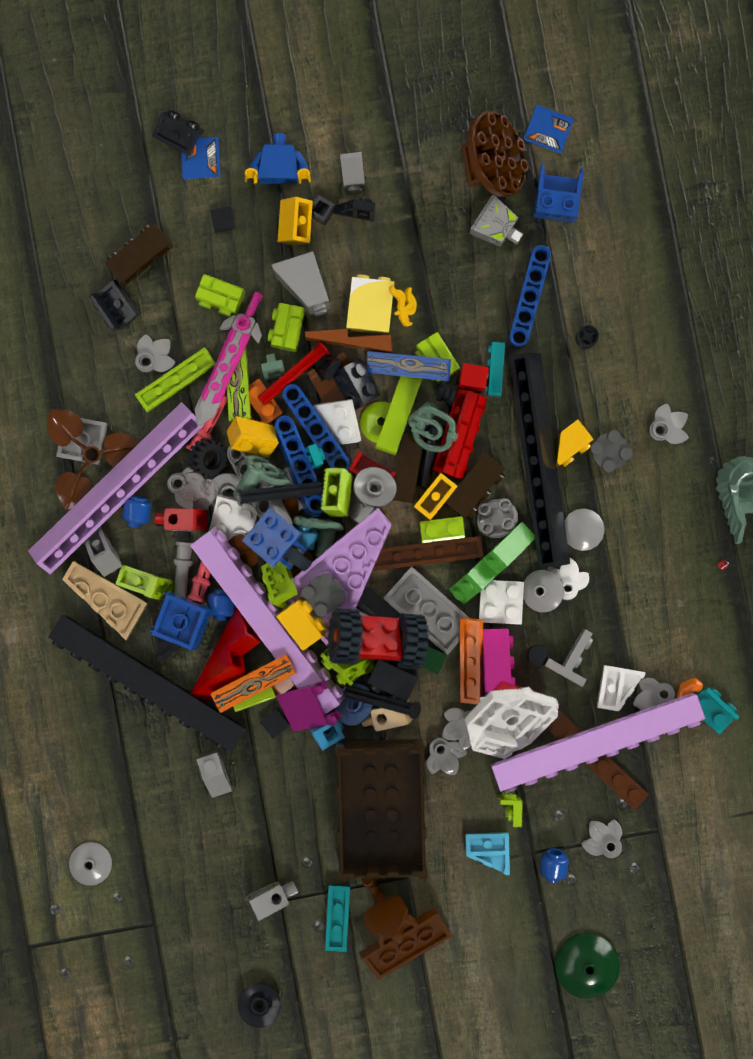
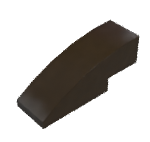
(407, 469)

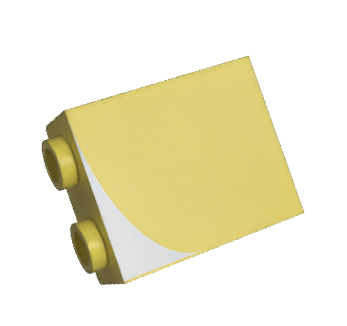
(370, 305)

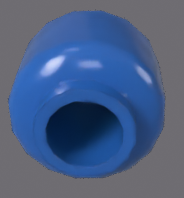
(136, 511)
(220, 605)
(554, 865)

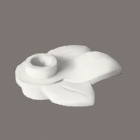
(571, 577)

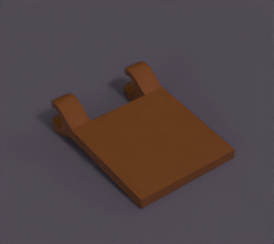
(328, 389)

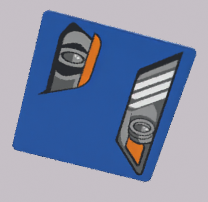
(548, 129)
(203, 161)

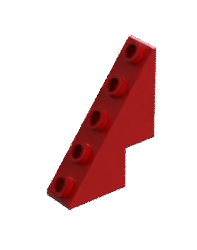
(226, 660)

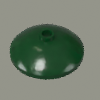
(582, 952)

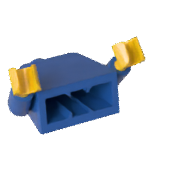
(278, 164)

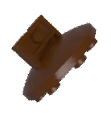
(494, 155)

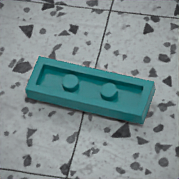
(337, 917)

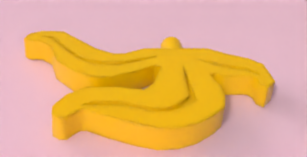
(404, 309)

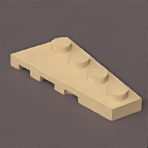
(112, 602)

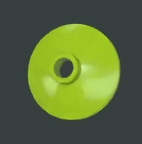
(369, 420)

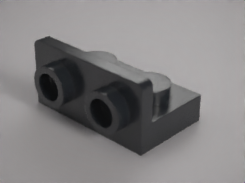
(177, 131)

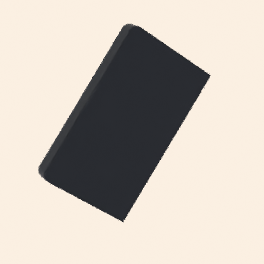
(375, 605)

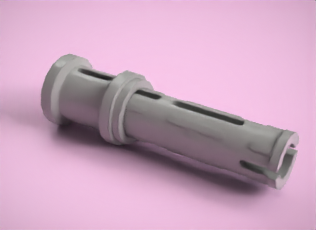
(182, 563)

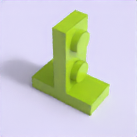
(144, 583)

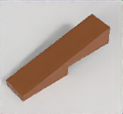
(340, 337)

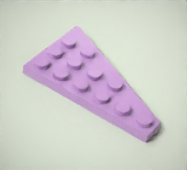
(349, 562)

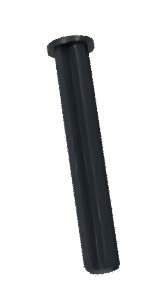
(278, 492)
(383, 701)

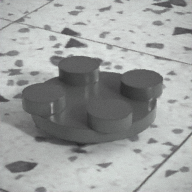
(610, 451)
(324, 594)

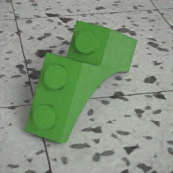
(493, 563)

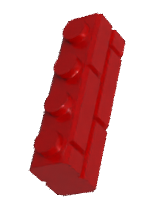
(466, 414)

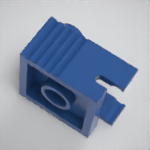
(558, 197)
(181, 621)

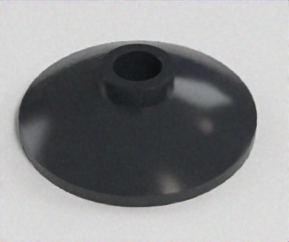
(255, 1015)

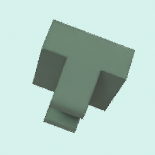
(272, 369)

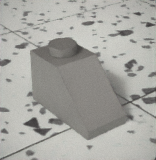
(352, 172)
(102, 552)
(214, 773)

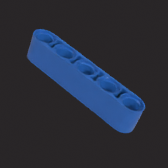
(534, 288)
(310, 421)
(298, 456)

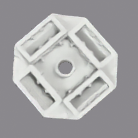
(509, 719)

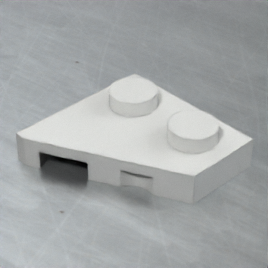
(340, 420)
(617, 686)

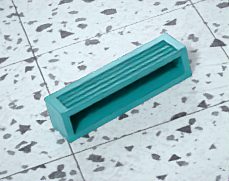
(496, 365)

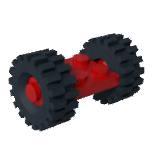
(375, 637)

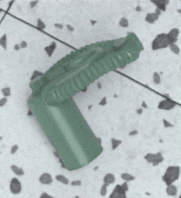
(423, 417)
(254, 474)
(327, 531)

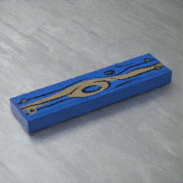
(408, 365)

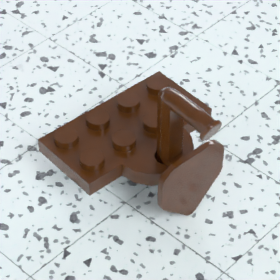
(398, 934)

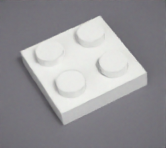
(233, 518)
(502, 602)

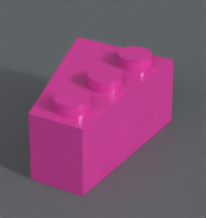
(497, 658)

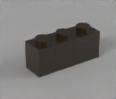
(138, 254)
(475, 486)

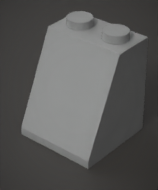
(304, 282)

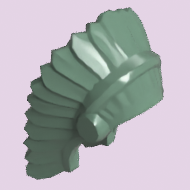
(736, 493)

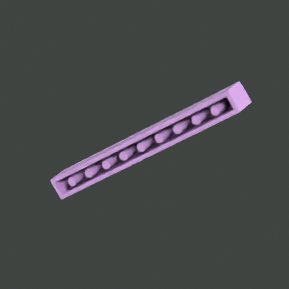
(115, 488)
(261, 614)
(597, 742)

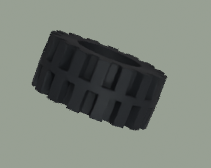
(197, 455)

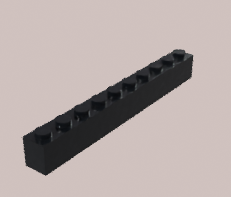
(539, 460)
(147, 682)

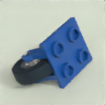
(274, 538)

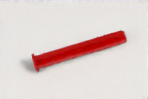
(293, 373)

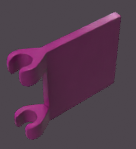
(304, 708)

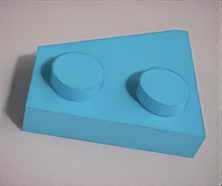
(489, 849)

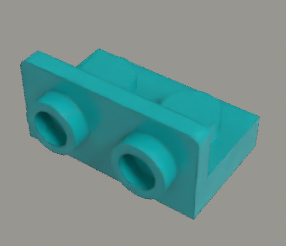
(716, 712)

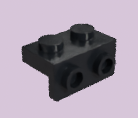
(114, 306)
(356, 384)

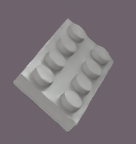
(419, 597)

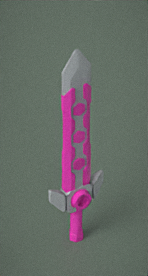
(241, 329)

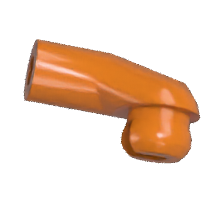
(689, 686)

